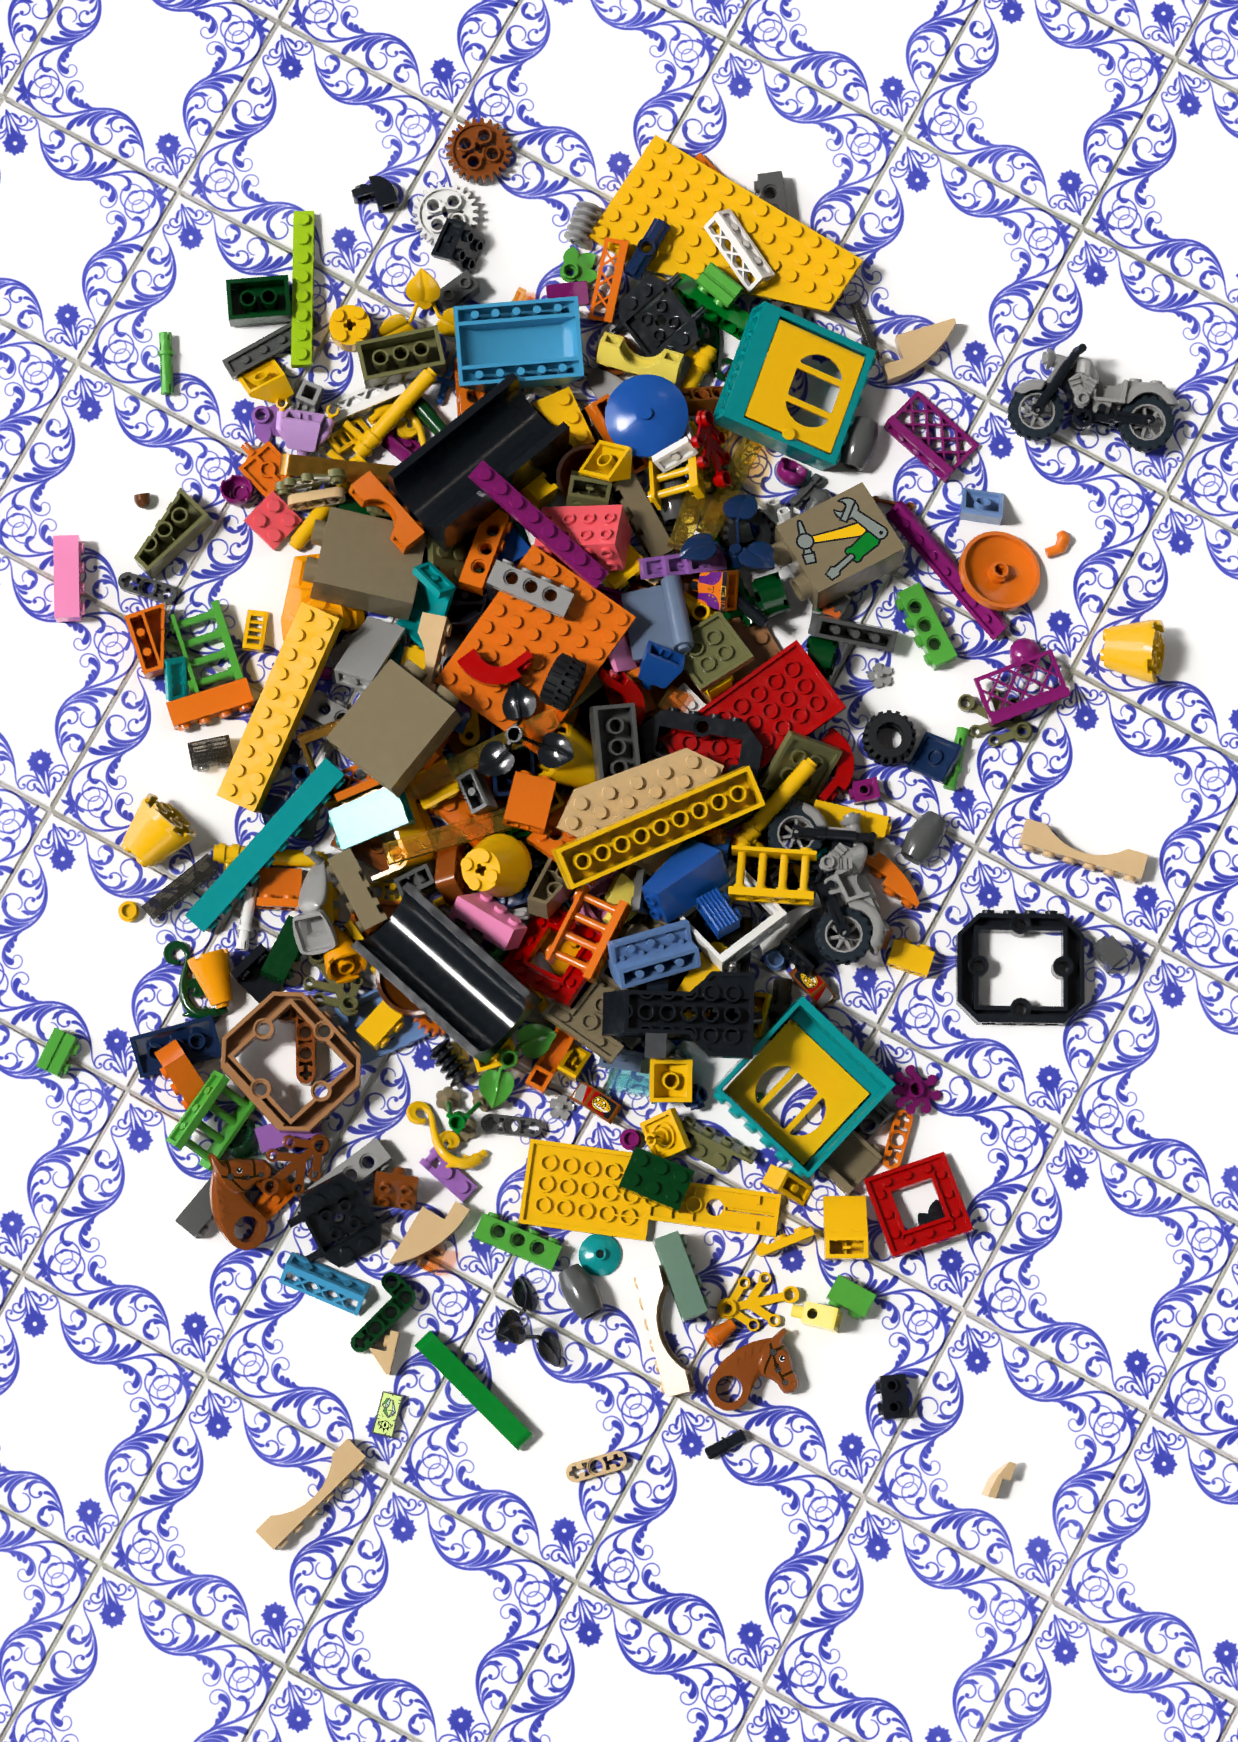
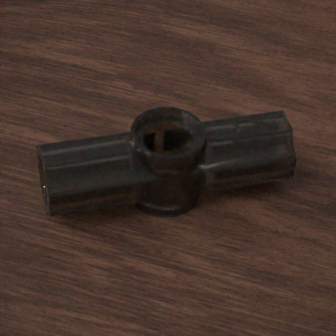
(780, 1000)

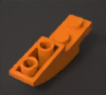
(895, 881)

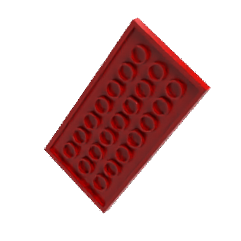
(771, 700)

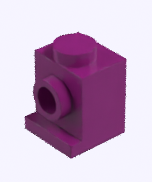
(860, 798)

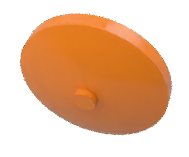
(999, 571)

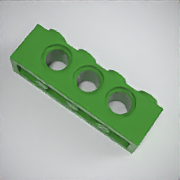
(916, 596)
(485, 1234)

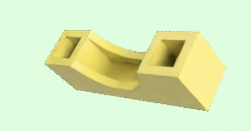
(615, 353)

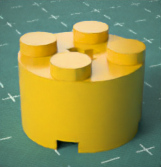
(349, 316)

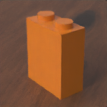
(529, 802)

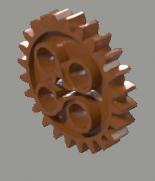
(470, 134)

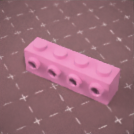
(67, 578)

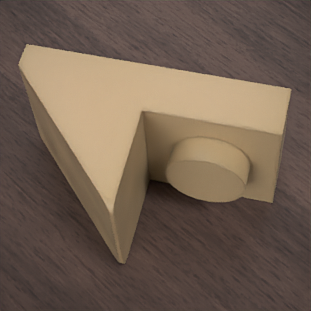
(386, 1358)

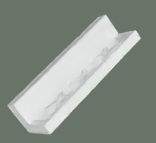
(741, 242)
(366, 405)

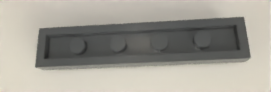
(263, 350)

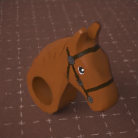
(228, 1202)
(762, 1357)

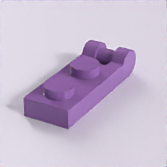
(451, 1178)

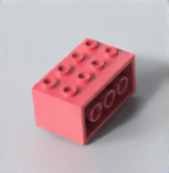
(597, 529)

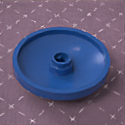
(646, 414)

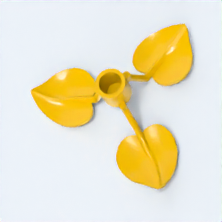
(424, 292)

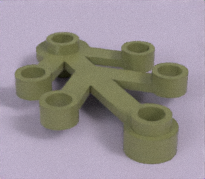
(314, 481)
(1013, 727)
(333, 987)

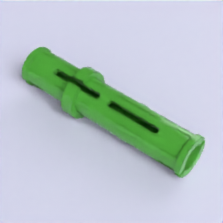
(166, 365)
(961, 735)

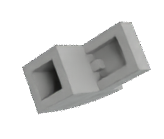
(309, 397)

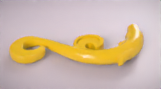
(402, 429)
(450, 1137)

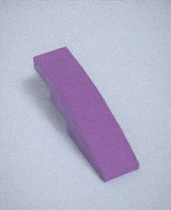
(672, 565)

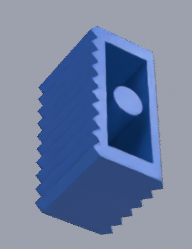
(718, 912)

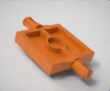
(262, 467)

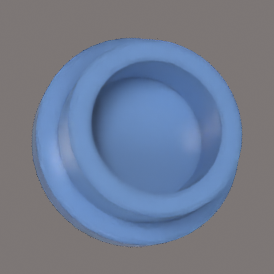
(774, 960)

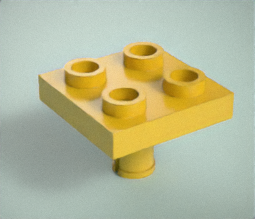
(665, 1134)

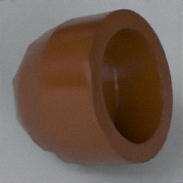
(142, 500)

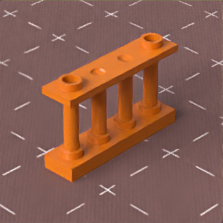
(599, 949)

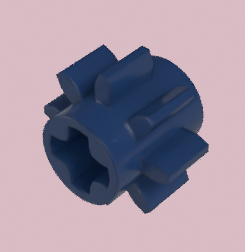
(699, 1096)

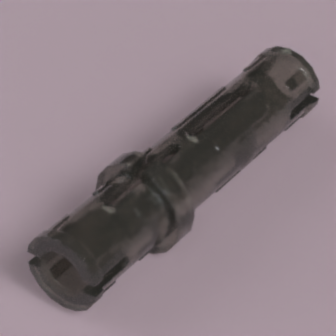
(865, 330)

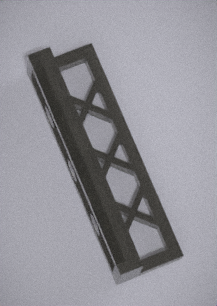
(181, 888)

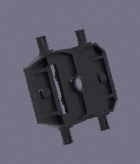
(646, 328)
(318, 1210)

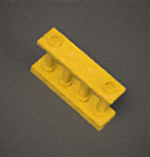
(694, 484)
(760, 892)

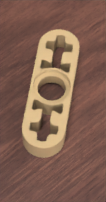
(316, 498)
(600, 1458)

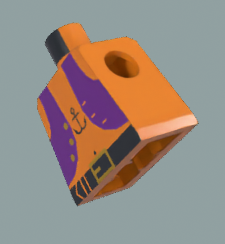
(717, 589)

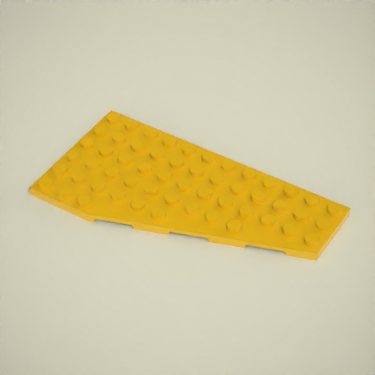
(687, 195)

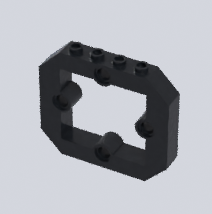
(732, 729)
(1071, 955)

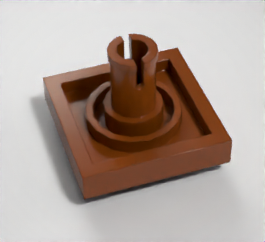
(395, 1189)

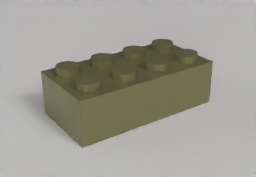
(400, 356)

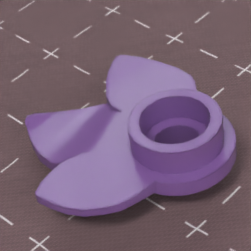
(267, 426)

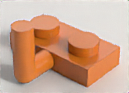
(270, 1204)

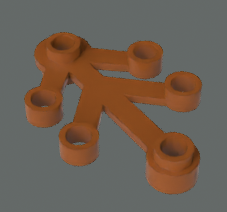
(297, 1162)

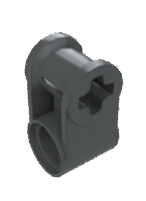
(878, 1116)

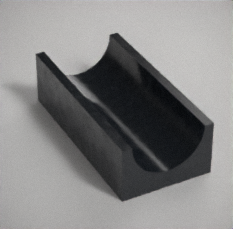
(495, 429)
(449, 975)

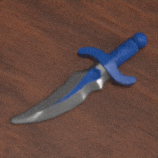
(446, 379)

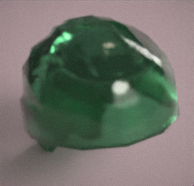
(245, 1143)

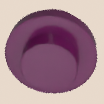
(630, 1139)

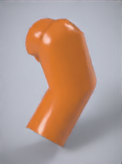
(1061, 545)

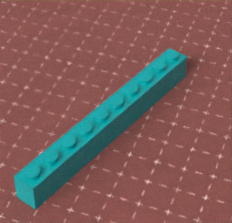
(265, 844)

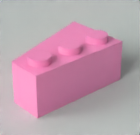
(490, 918)

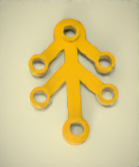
(754, 1302)

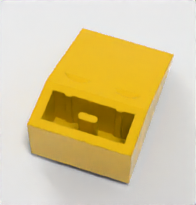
(845, 1228)

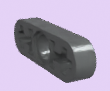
(163, 588)
(526, 1134)

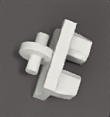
(777, 512)

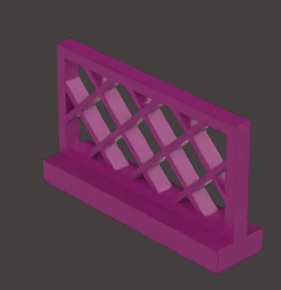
(917, 445)
(1030, 703)

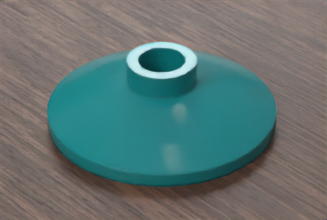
(595, 1265)

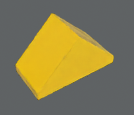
(573, 1062)

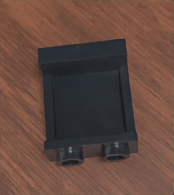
(802, 949)

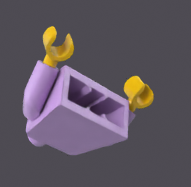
(303, 429)

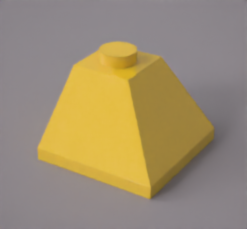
(266, 382)

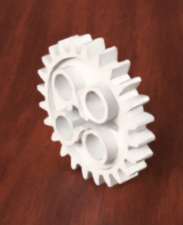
(442, 196)

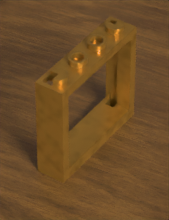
(315, 734)

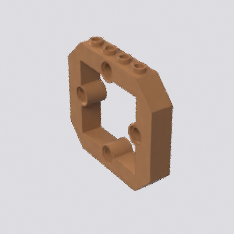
(247, 1032)

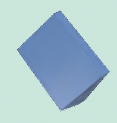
(981, 506)

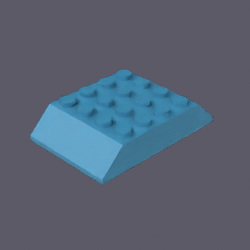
(526, 337)

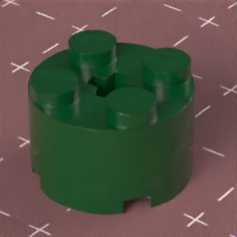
(772, 595)
(823, 654)

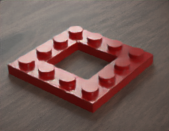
(559, 989)
(907, 1241)

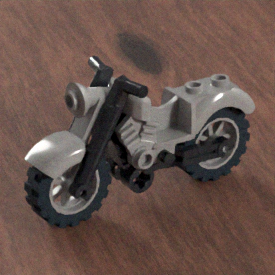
(1125, 406)
(847, 908)

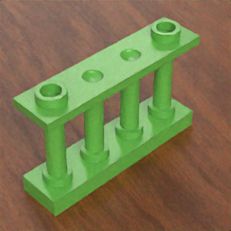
(220, 633)
(198, 1109)

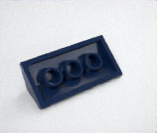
(196, 1038)

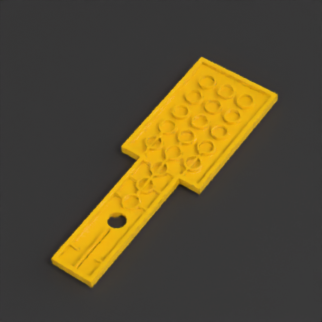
(580, 1192)

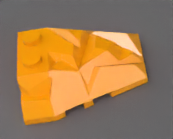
(300, 591)

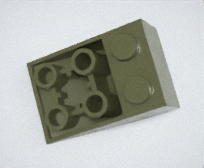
(587, 490)

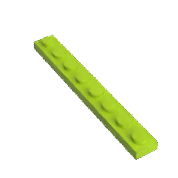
(302, 289)

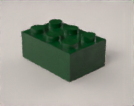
(259, 300)
(656, 1179)

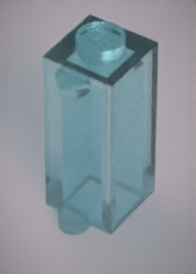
(628, 1083)

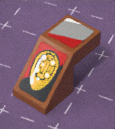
(814, 987)
(596, 1102)

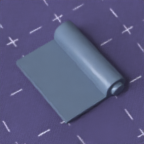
(659, 616)

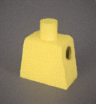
(620, 889)
(827, 1317)

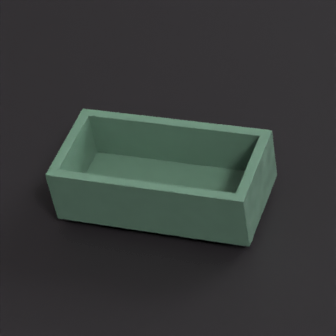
(681, 1278)

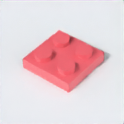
(272, 520)

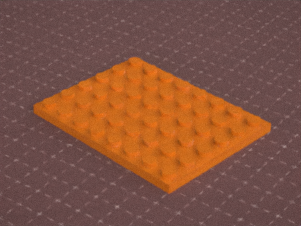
(513, 627)

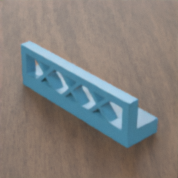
(325, 1279)

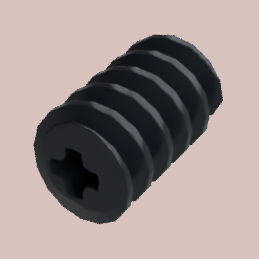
(449, 1063)

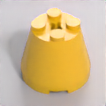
(1135, 649)
(580, 769)
(156, 832)
(497, 866)

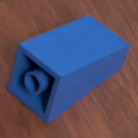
(683, 878)

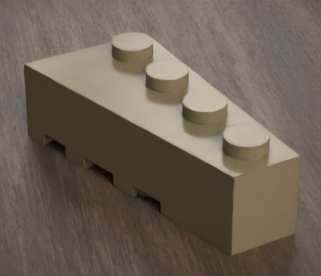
(642, 517)
(357, 891)
(548, 891)

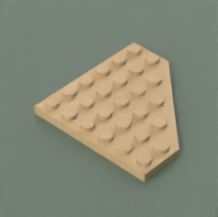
(635, 790)

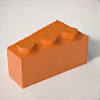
(149, 638)
(181, 1072)

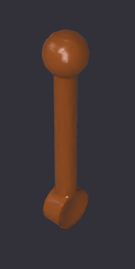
(910, 505)

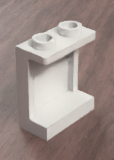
(676, 453)

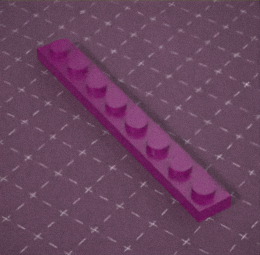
(538, 524)
(944, 567)

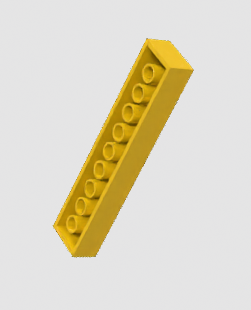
(280, 707)
(658, 827)

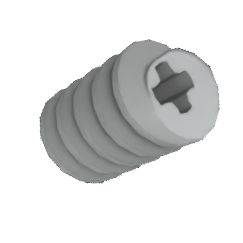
(580, 223)

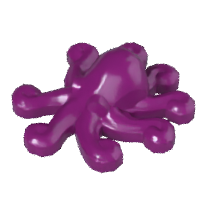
(914, 1090)

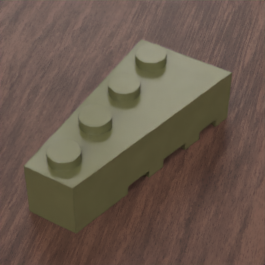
(172, 534)

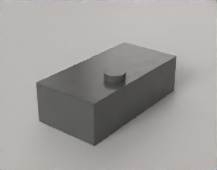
(614, 738)

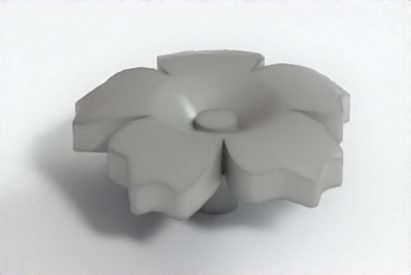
(879, 675)
(561, 1107)

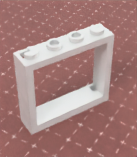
(750, 940)

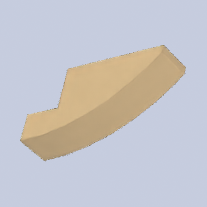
(917, 349)
(429, 1233)

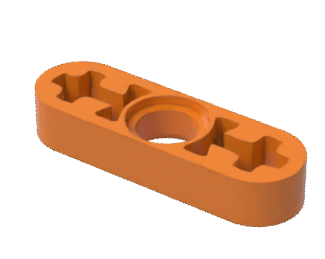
(898, 1156)

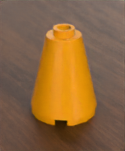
(343, 961)
(213, 976)

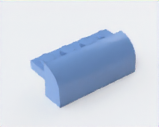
(652, 954)

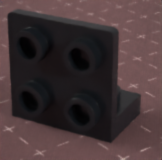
(458, 245)
(249, 977)

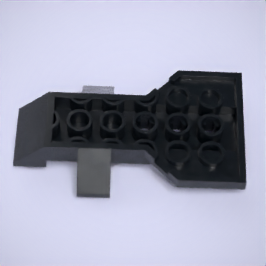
(660, 1014)

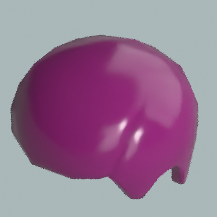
(791, 472)
(236, 490)
(1023, 649)

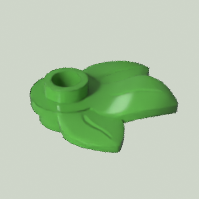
(580, 264)

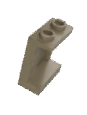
(851, 1162)

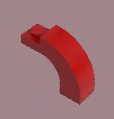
(491, 675)
(629, 690)
(843, 769)

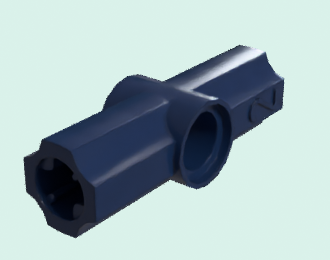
(653, 238)

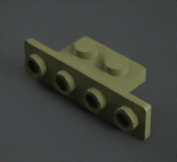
(714, 1147)

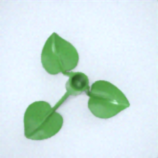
(534, 1043)

